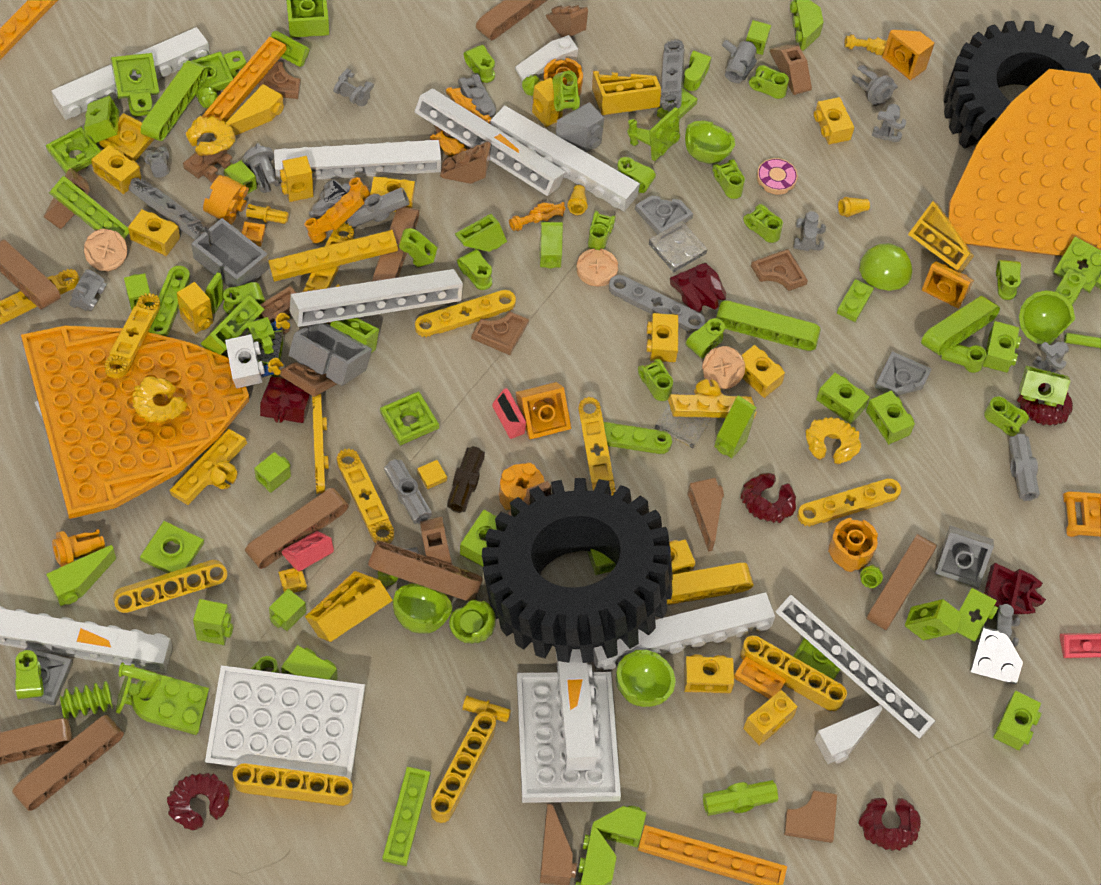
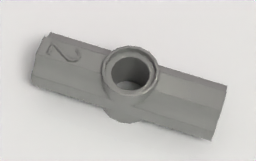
(379, 207)
(1024, 467)
(403, 481)

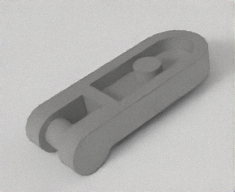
(477, 94)

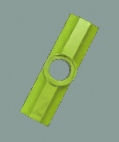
(740, 797)

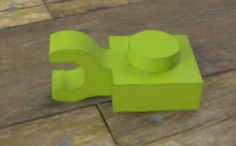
(263, 333)

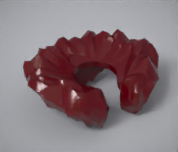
(1045, 413)
(761, 507)
(189, 788)
(890, 837)

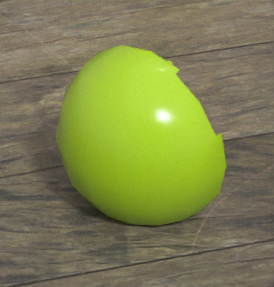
(708, 142)
(886, 267)
(1045, 316)
(421, 608)
(645, 678)

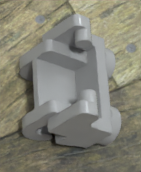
(357, 95)
(889, 123)
(810, 232)
(86, 289)
(1054, 357)
(1004, 621)

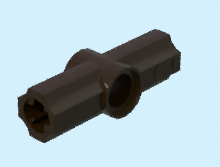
(466, 479)

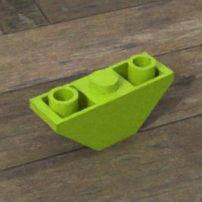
(807, 21)
(599, 860)

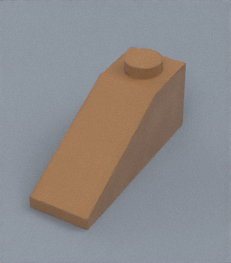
(706, 503)
(556, 853)

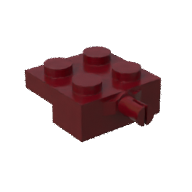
(284, 401)

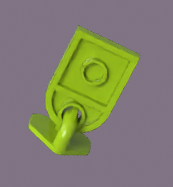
(162, 699)

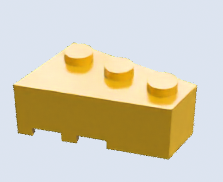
(625, 94)
(941, 238)
(348, 606)

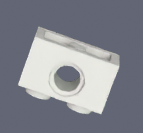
(244, 373)

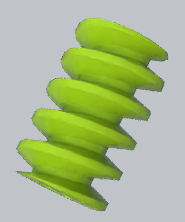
(86, 700)

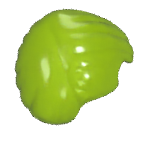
(473, 622)

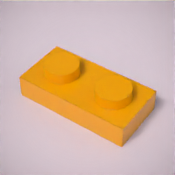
(759, 678)

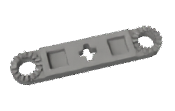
(672, 84)
(168, 208)
(645, 297)

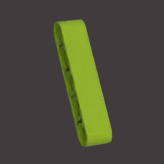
(174, 100)
(769, 325)
(960, 325)

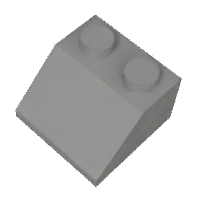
(582, 127)
(964, 556)

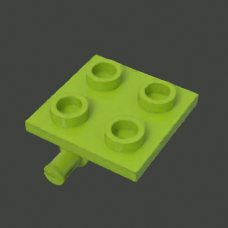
(660, 136)

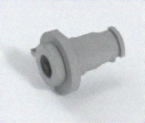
(879, 89)
(259, 161)

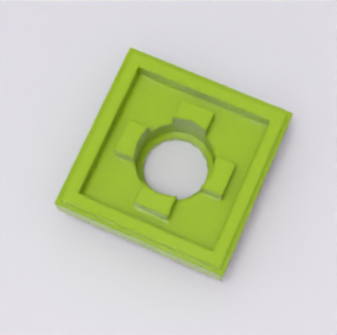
(74, 140)
(414, 406)
(158, 558)

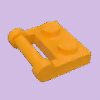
(1090, 513)

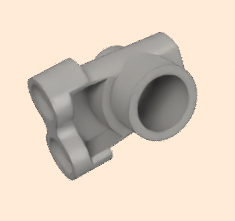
(157, 161)

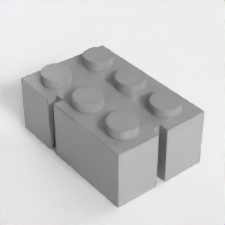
(230, 254)
(330, 352)

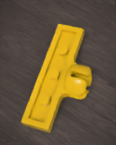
(705, 403)
(211, 468)

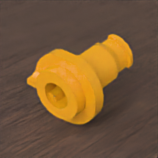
(76, 546)

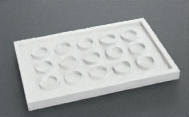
(285, 722)
(542, 743)

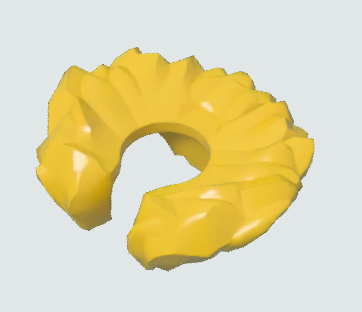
(223, 134)
(144, 402)
(834, 429)

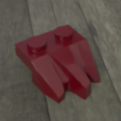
(699, 287)
(1014, 589)

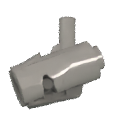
(741, 62)

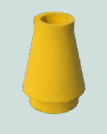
(577, 203)
(851, 206)

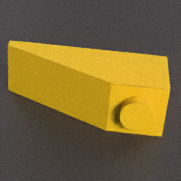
(257, 110)

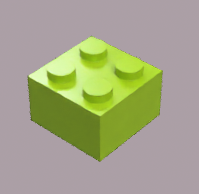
(307, 18)

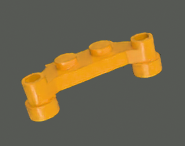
(339, 212)

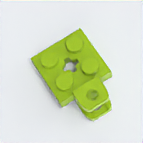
(222, 69)
(136, 91)
(1080, 251)

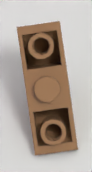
(568, 19)
(794, 64)
(468, 165)
(57, 212)
(435, 540)

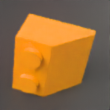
(908, 52)
(947, 284)
(544, 410)

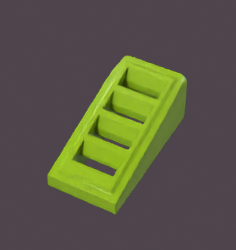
(215, 292)

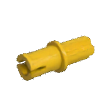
(267, 214)
(477, 706)

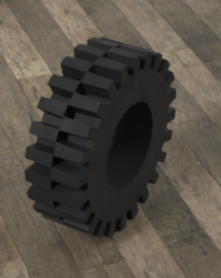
(1004, 60)
(586, 614)

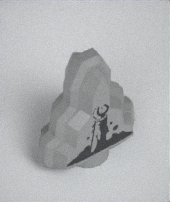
(329, 197)

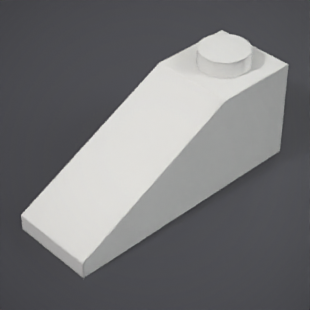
(557, 49)
(841, 738)

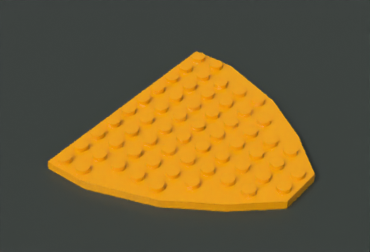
(1036, 171)
(93, 430)

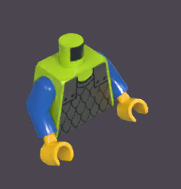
(272, 361)

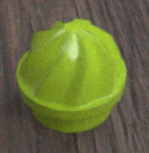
(529, 83)
(207, 97)
(871, 576)
(387, 579)

